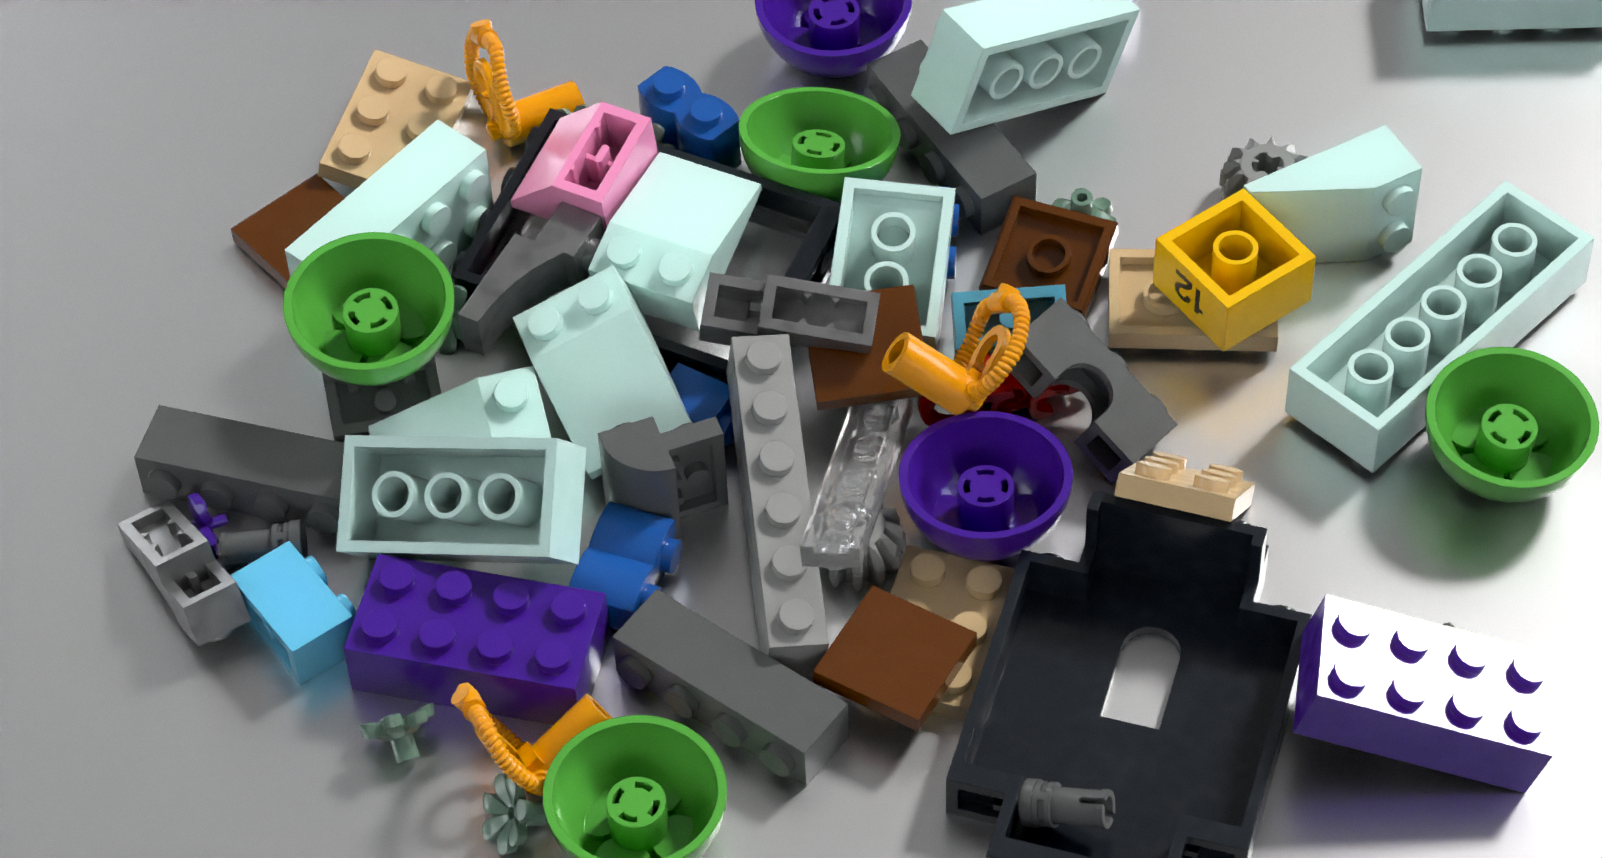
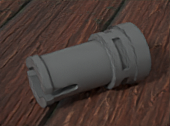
(245, 547)
(1051, 804)

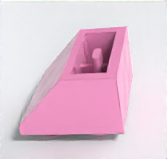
(589, 162)

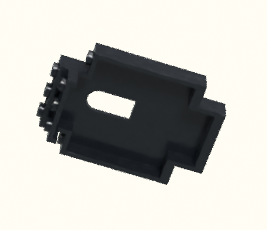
(1051, 664)

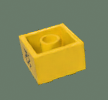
(1233, 269)

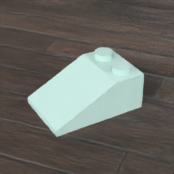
(1347, 198)
(674, 233)
(894, 239)
(599, 362)
(484, 407)

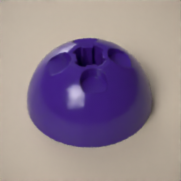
(832, 35)
(985, 484)

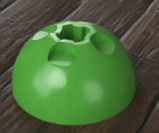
(818, 138)
(369, 307)
(1510, 424)
(635, 791)

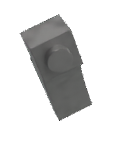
(530, 273)
(804, 309)
(185, 572)

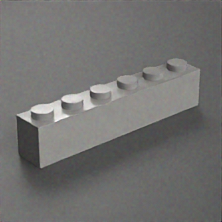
(775, 501)

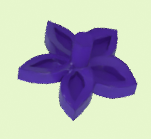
(203, 521)

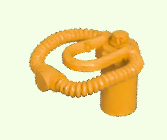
(508, 118)
(952, 382)
(519, 759)

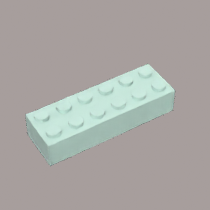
(1465, 293)

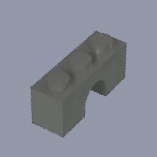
(1124, 414)

